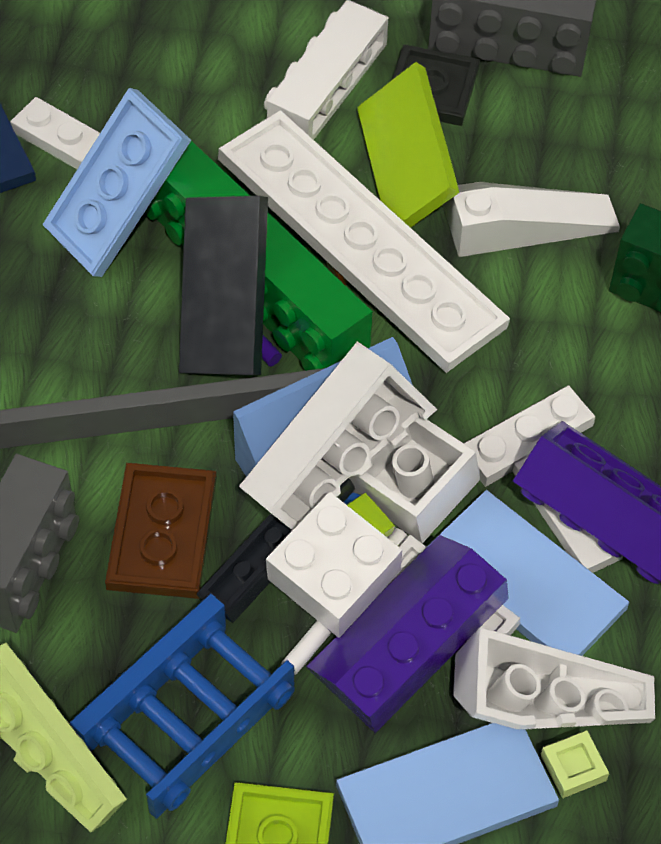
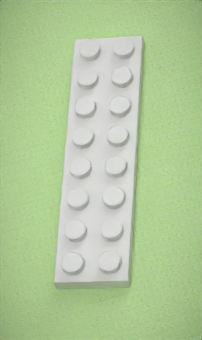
(364, 241)

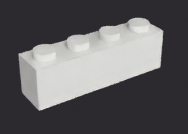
(329, 67)

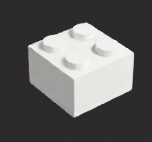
(420, 478)
(334, 564)

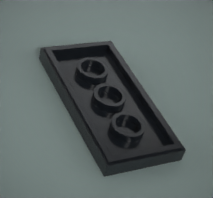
(223, 285)

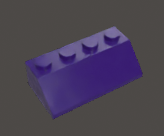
(597, 495)
(410, 630)

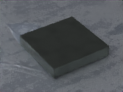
(449, 78)

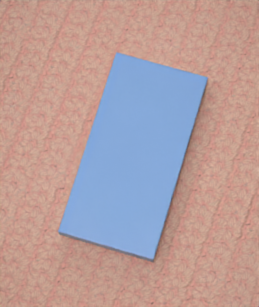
(116, 182)
(547, 588)
(449, 790)

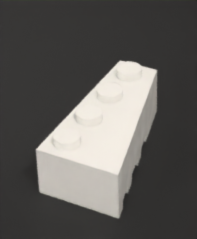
(336, 435)

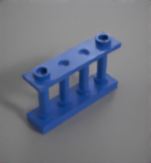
(171, 660)

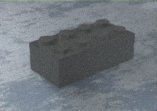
(515, 32)

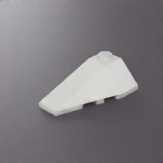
(512, 216)
(546, 687)

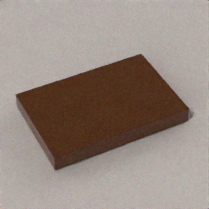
(161, 530)

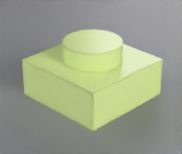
(574, 764)

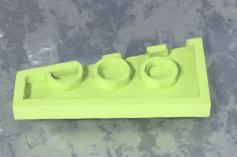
(51, 746)

